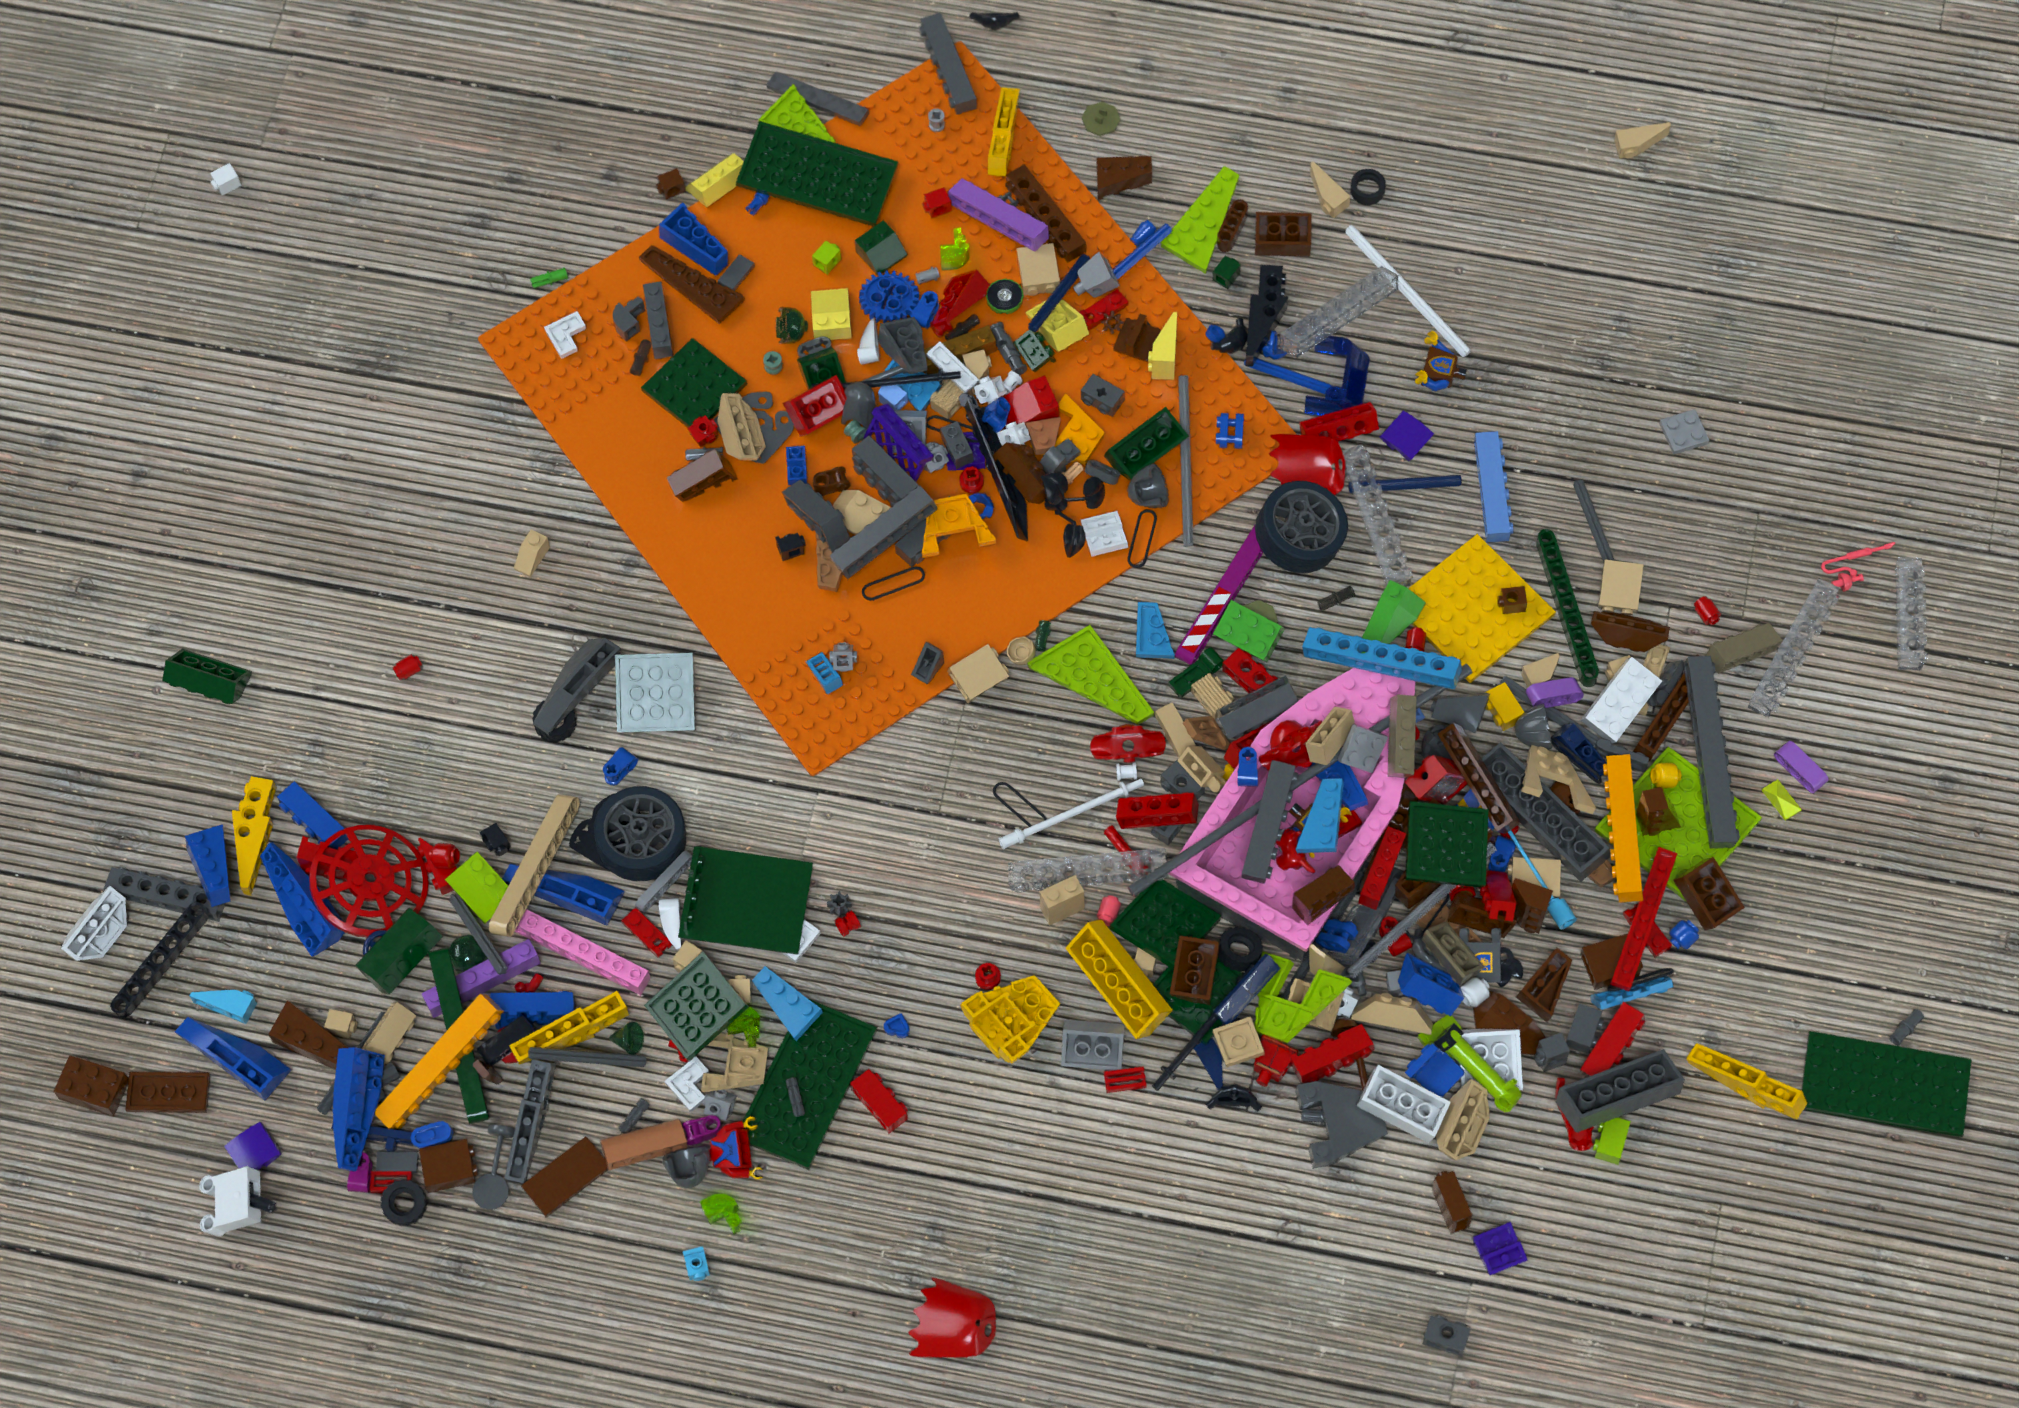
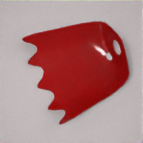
(1309, 460)
(949, 1322)

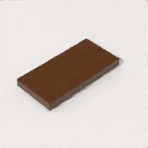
(168, 1092)
(565, 1177)

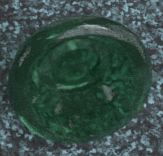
(629, 1038)

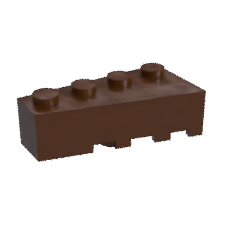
(304, 1036)

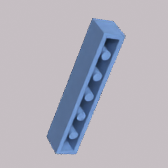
(1492, 486)

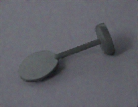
(491, 1189)

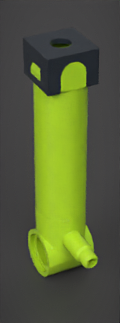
(1503, 1092)

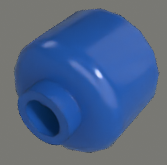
(1684, 934)

